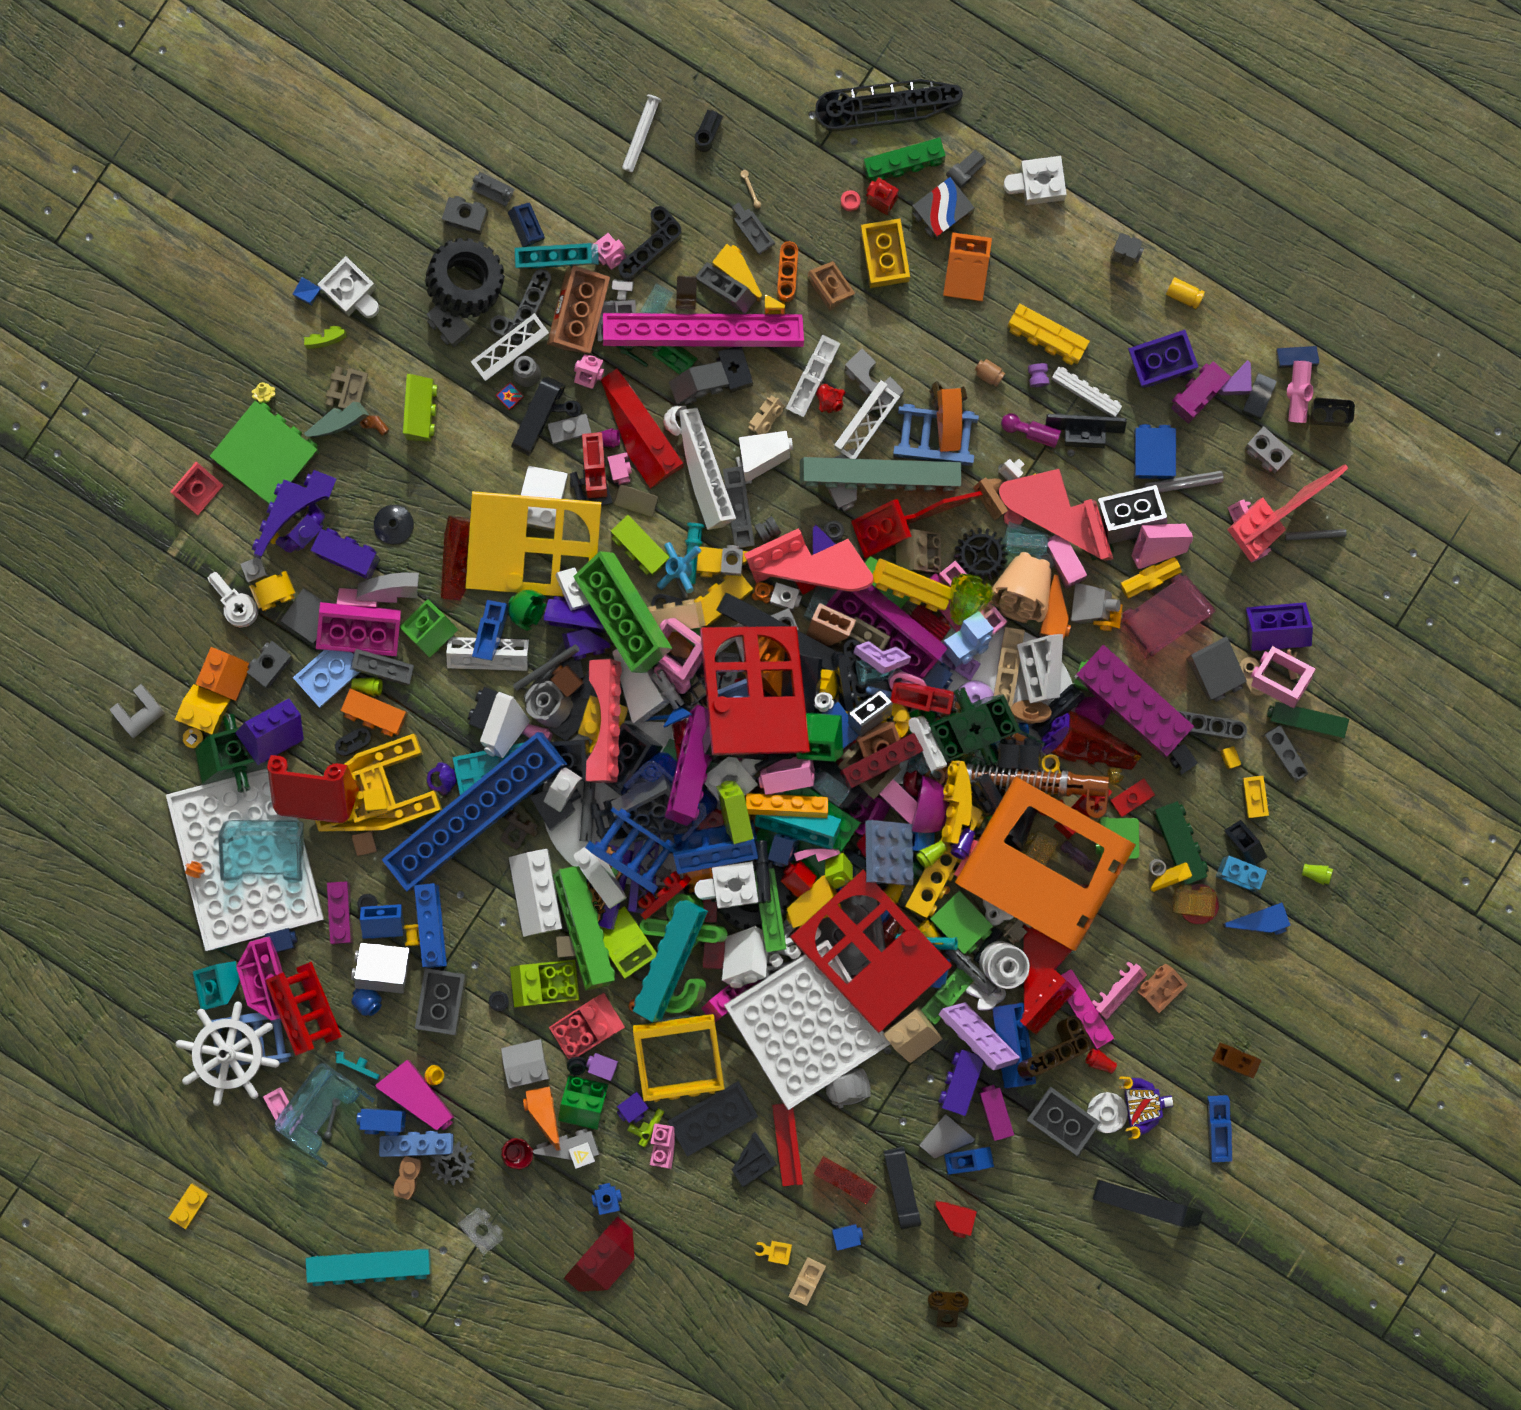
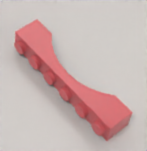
(603, 761)

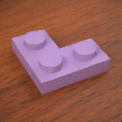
(880, 660)

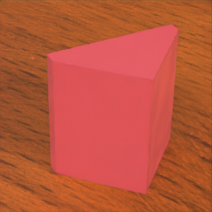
(196, 488)

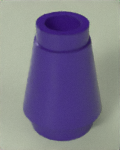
(964, 845)

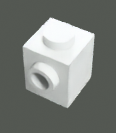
(785, 597)

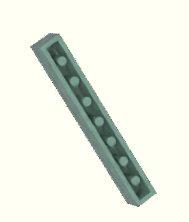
(880, 473)

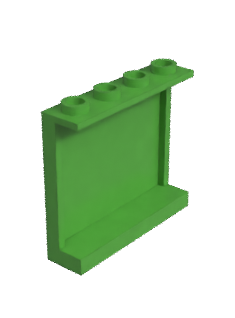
(264, 451)

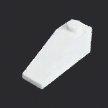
(600, 877)

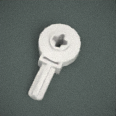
(233, 601)

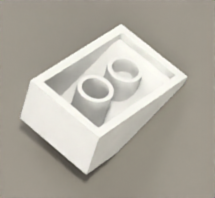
(547, 484)

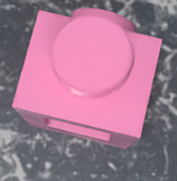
(620, 468)

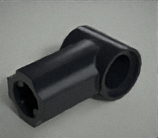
(708, 130)

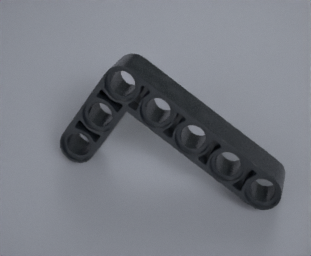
(1147, 1205)

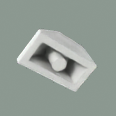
(562, 789)

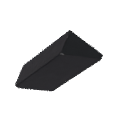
(985, 794)

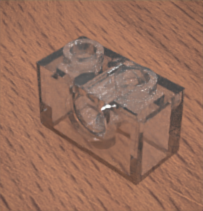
(470, 1225)

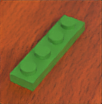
(772, 918)

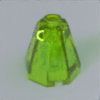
(968, 597)

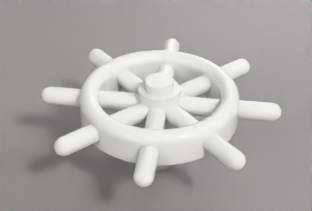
(227, 1053)

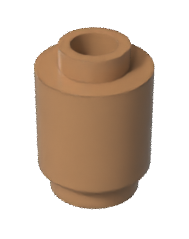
(989, 372)

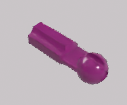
(1033, 430)

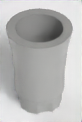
(528, 377)

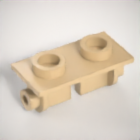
(772, 409)

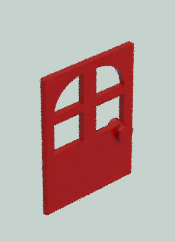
(755, 722)
(892, 976)

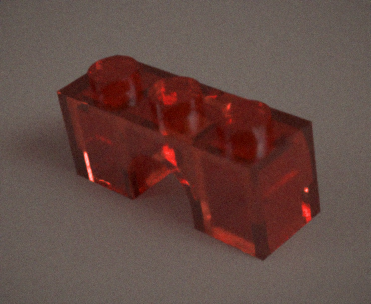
(845, 1180)

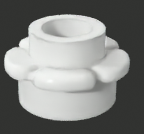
(824, 697)

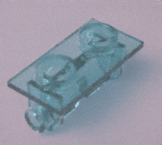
(1018, 542)

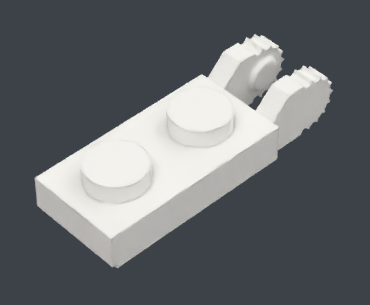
(932, 753)

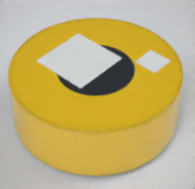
(192, 737)

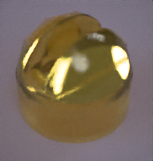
(1114, 775)

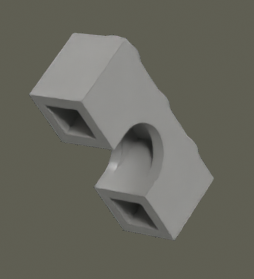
(859, 368)

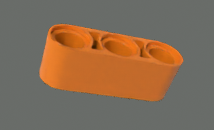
(787, 262)

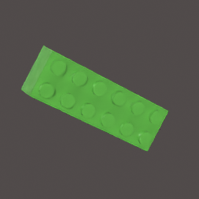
(622, 612)

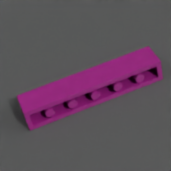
(690, 770)

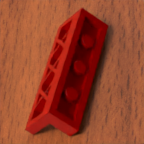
(787, 1145)

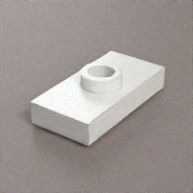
(571, 590)

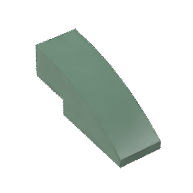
(338, 420)

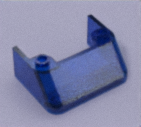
(665, 764)

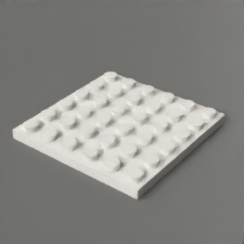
(803, 1028)

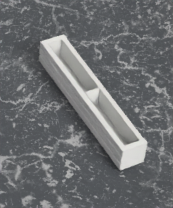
(1084, 391)

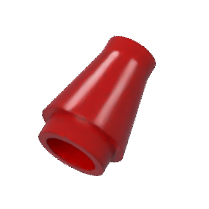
(1098, 1060)

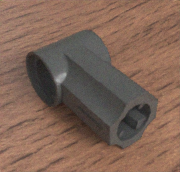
(963, 172)

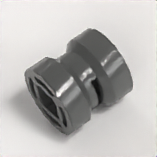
(771, 527)

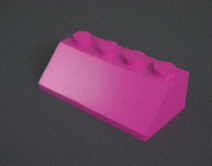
(359, 628)

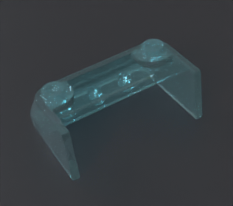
(313, 1105)

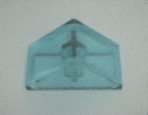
(830, 787)

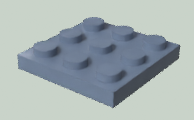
(889, 853)

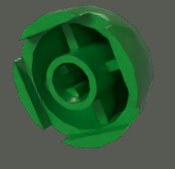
(526, 608)

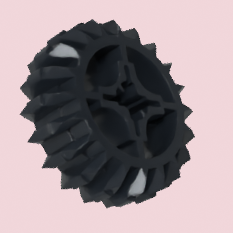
(990, 540)

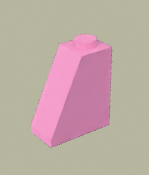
(1160, 543)
(1065, 561)
(899, 801)

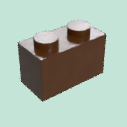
(566, 680)

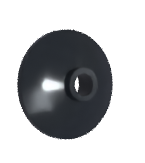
(395, 534)

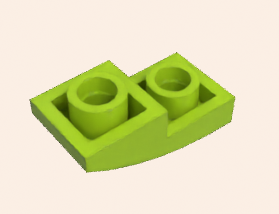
(330, 337)

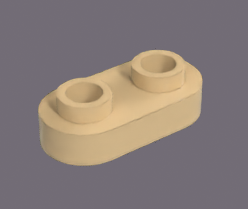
(1249, 660)

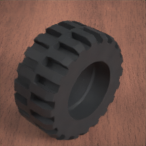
(468, 255)
(746, 919)

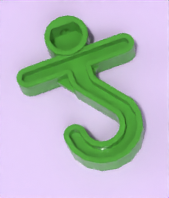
(694, 988)

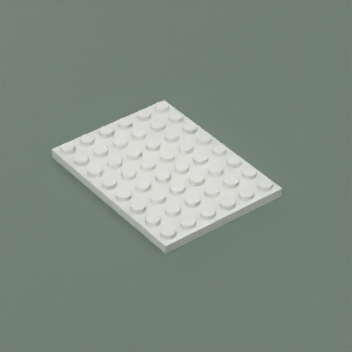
(256, 902)

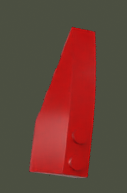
(640, 433)

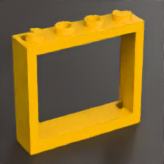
(674, 1027)

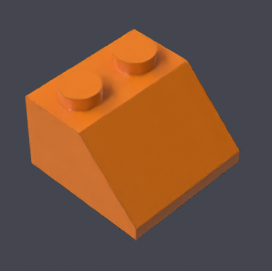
(223, 674)

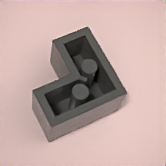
(698, 382)

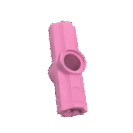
(1300, 391)

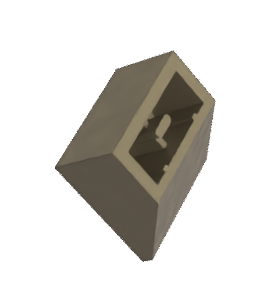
(920, 552)

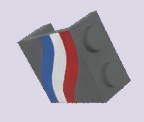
(942, 208)

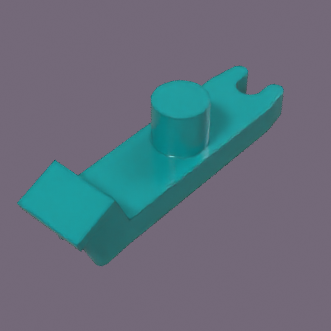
(360, 1066)

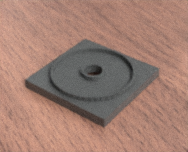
(857, 909)

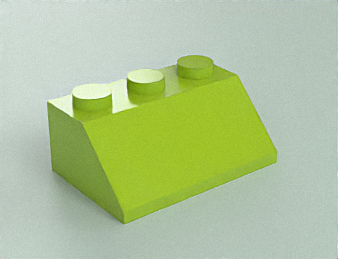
(419, 408)

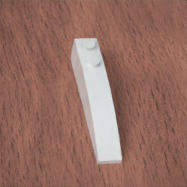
(705, 472)

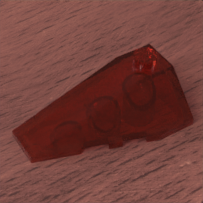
(1094, 744)

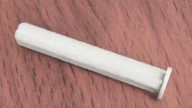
(641, 132)

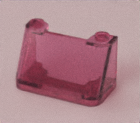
(1166, 616)

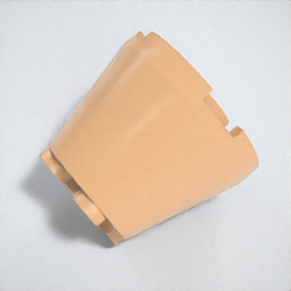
(1023, 589)

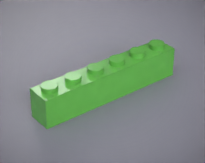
(584, 928)

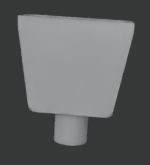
(1092, 604)

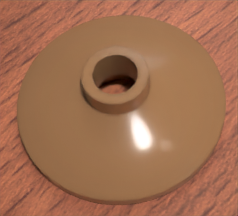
(1031, 712)

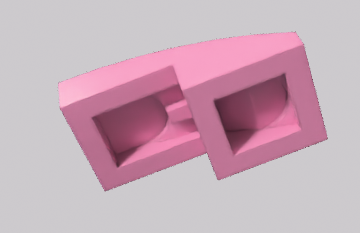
(821, 853)

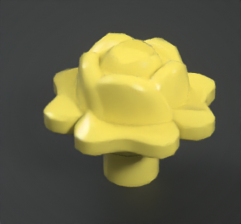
(263, 393)

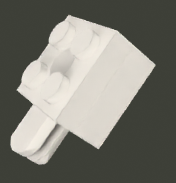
(1039, 181)
(350, 289)
(733, 770)
(730, 885)

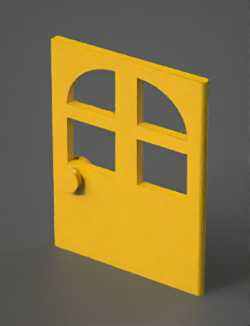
(500, 540)

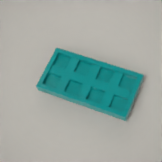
(474, 766)

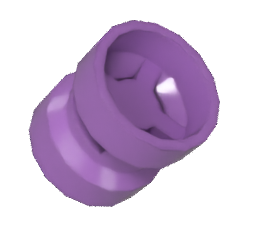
(1038, 374)

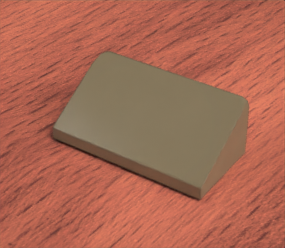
(636, 500)
(865, 632)

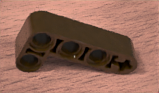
(1053, 1054)

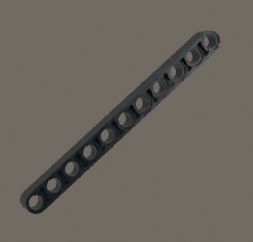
(753, 617)

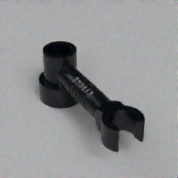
(575, 411)

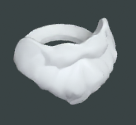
(670, 420)

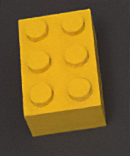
(885, 253)

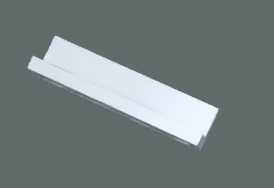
(510, 356)
(859, 418)
(504, 659)

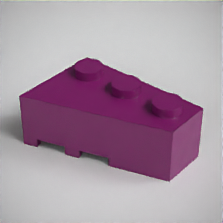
(1199, 391)

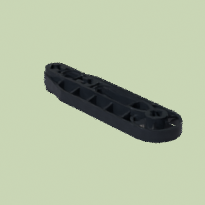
(899, 103)

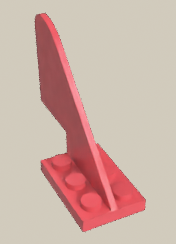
(1046, 503)
(1262, 526)
(790, 559)

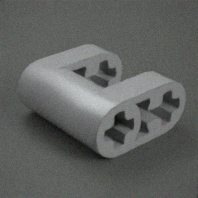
(142, 718)

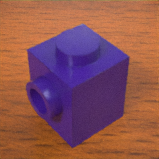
(632, 1108)

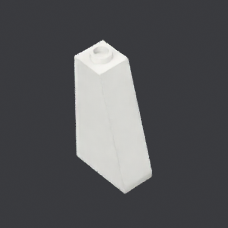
(640, 692)

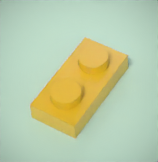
(1255, 796)
(188, 1206)

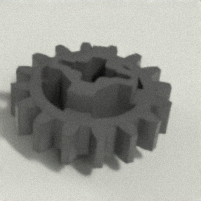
(450, 1171)

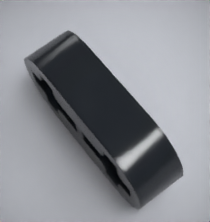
(356, 745)

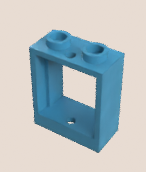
(1237, 873)

